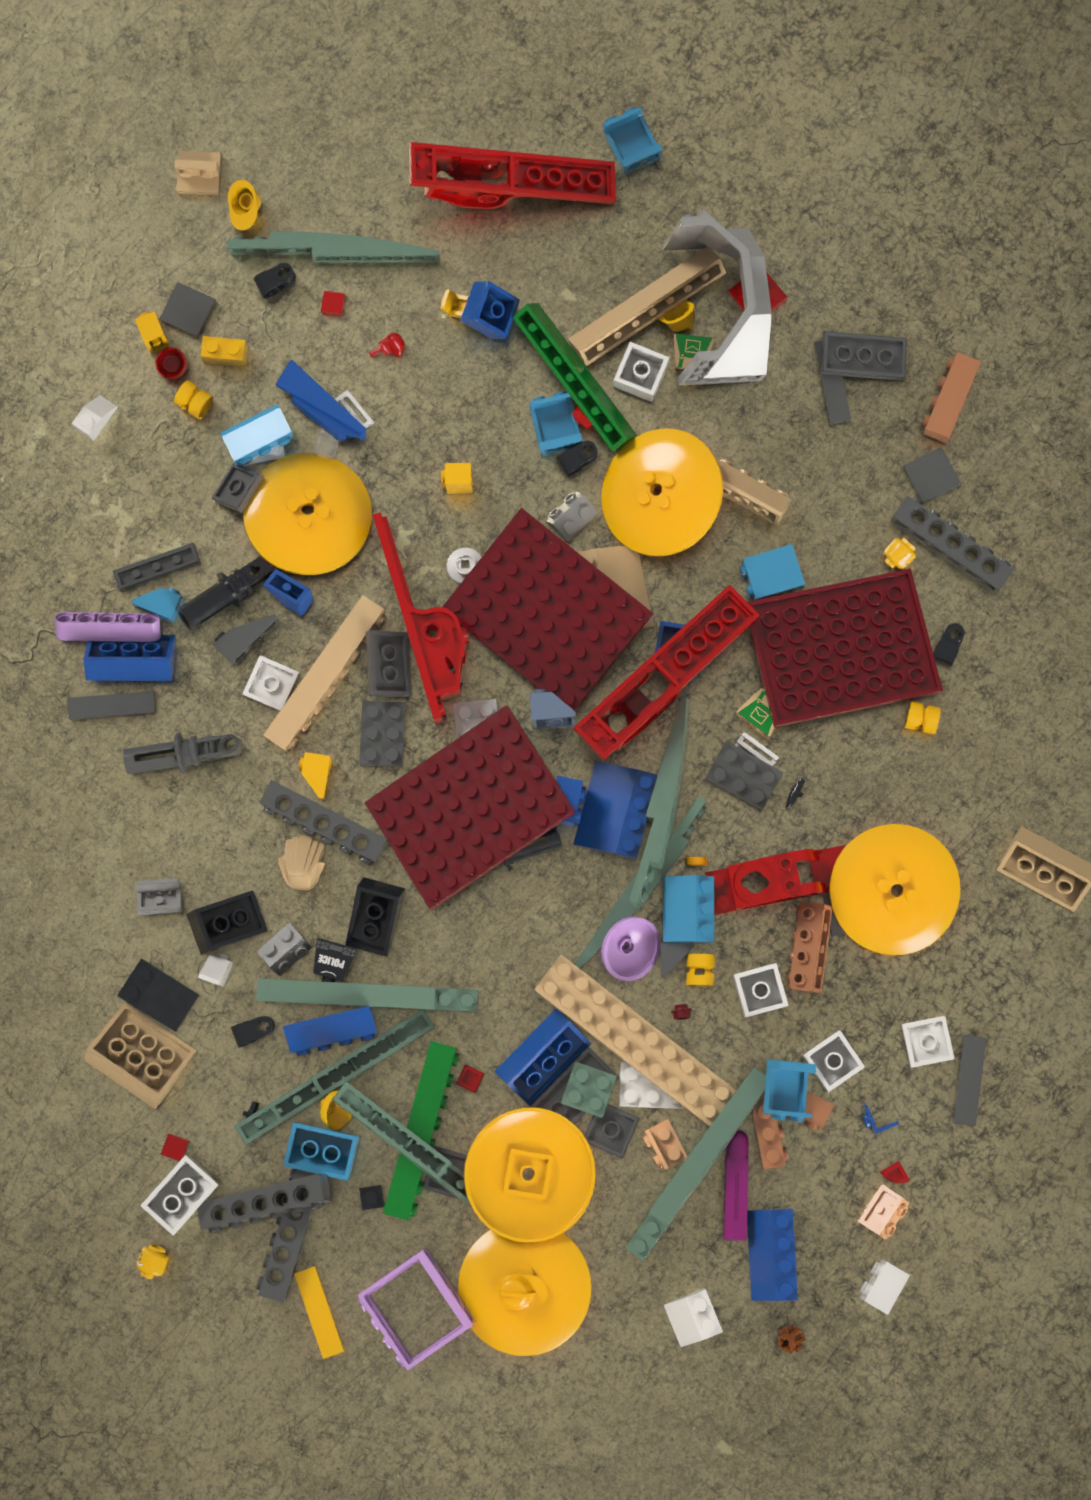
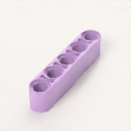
(107, 626)

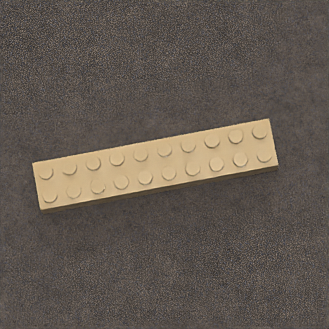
(634, 1040)

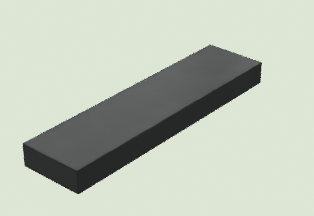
(833, 392)
(156, 567)
(111, 705)
(969, 1080)

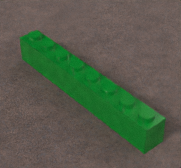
(574, 376)
(422, 1122)

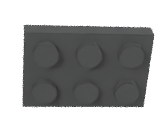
(388, 663)
(382, 734)
(744, 775)

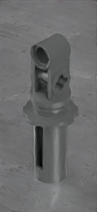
(187, 752)

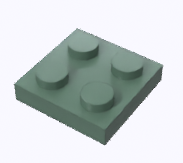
(588, 1089)

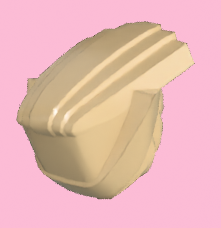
(302, 862)

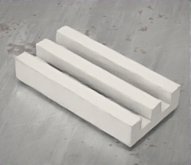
(340, 398)
(745, 736)

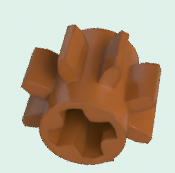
(791, 1339)

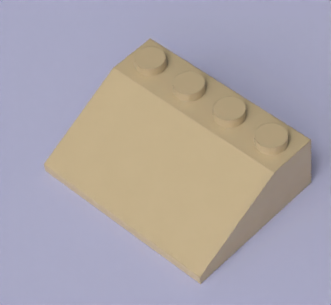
(624, 569)
(139, 1055)

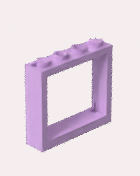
(391, 1338)

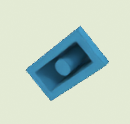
(160, 602)

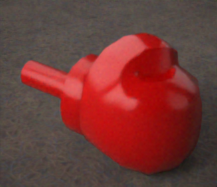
(391, 344)

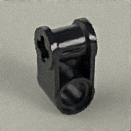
(273, 281)
(573, 459)
(947, 647)
(249, 1031)

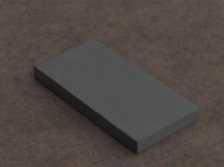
(863, 355)
(553, 1096)

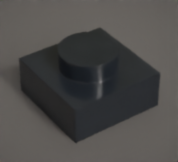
(372, 1197)

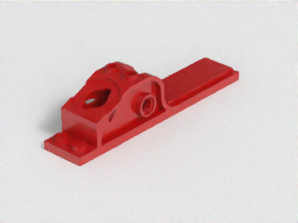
(526, 176)
(432, 654)
(677, 663)
(782, 876)

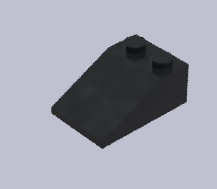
(374, 916)
(226, 922)
(158, 995)

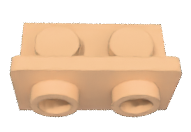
(665, 1144)
(884, 1212)

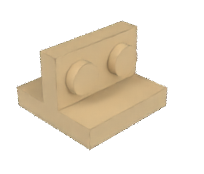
(198, 172)

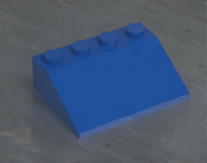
(615, 810)

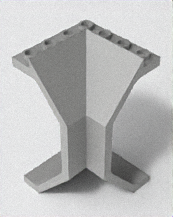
(746, 348)

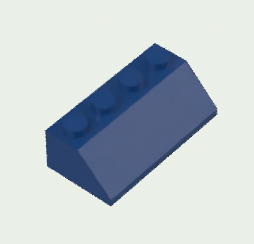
(130, 660)
(330, 1030)
(542, 1057)
(772, 1255)

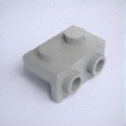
(572, 515)
(159, 896)
(284, 949)

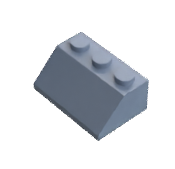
(550, 711)

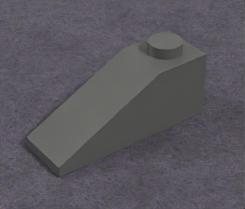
(241, 639)

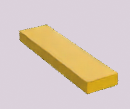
(319, 1312)

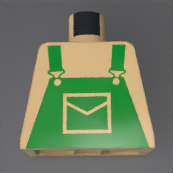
(687, 346)
(757, 714)

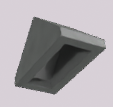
(672, 954)

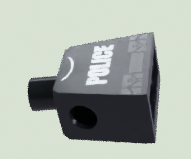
(333, 960)

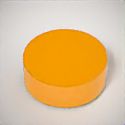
(695, 861)

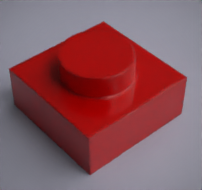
(581, 418)

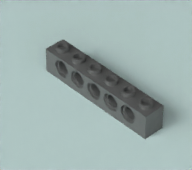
(939, 544)
(276, 793)
(210, 1211)
(279, 1290)

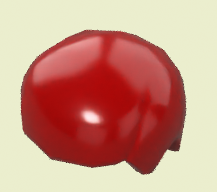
(171, 363)

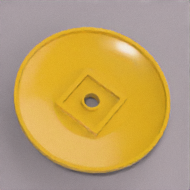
(688, 497)
(313, 541)
(863, 885)
(560, 1179)
(525, 1332)

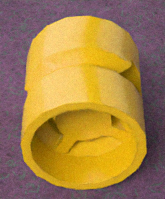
(196, 401)
(922, 717)
(700, 962)

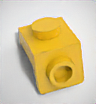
(453, 304)

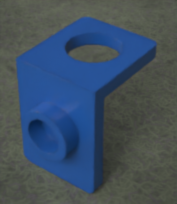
(869, 1122)

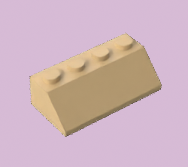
(753, 494)
(1046, 869)

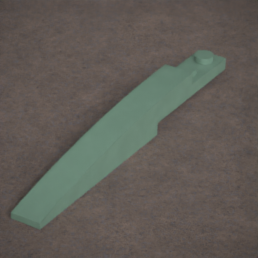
(332, 247)
(663, 805)
(623, 907)
(366, 995)
(334, 1077)
(402, 1140)
(697, 1164)

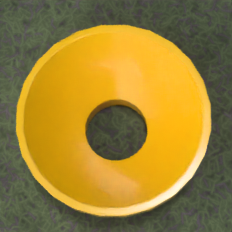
(337, 1117)

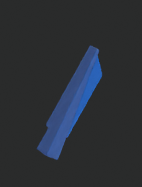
(319, 404)

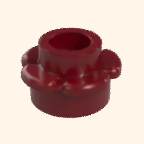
(681, 1012)

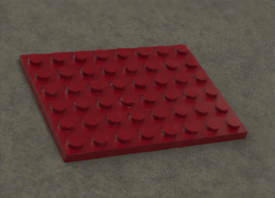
(547, 610)
(843, 648)
(469, 807)

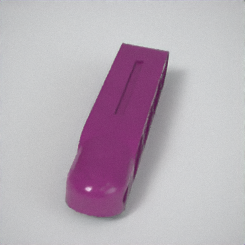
(736, 1188)

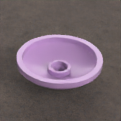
(638, 953)

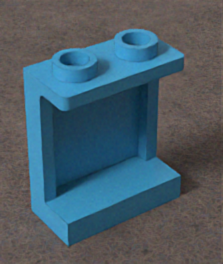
(631, 140)
(554, 423)
(772, 573)
(787, 1089)

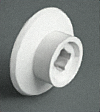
(454, 564)

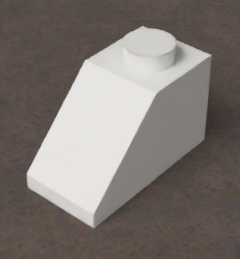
(94, 417)
(216, 969)

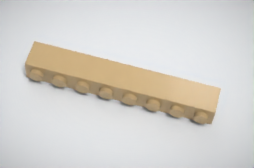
(647, 305)
(324, 674)

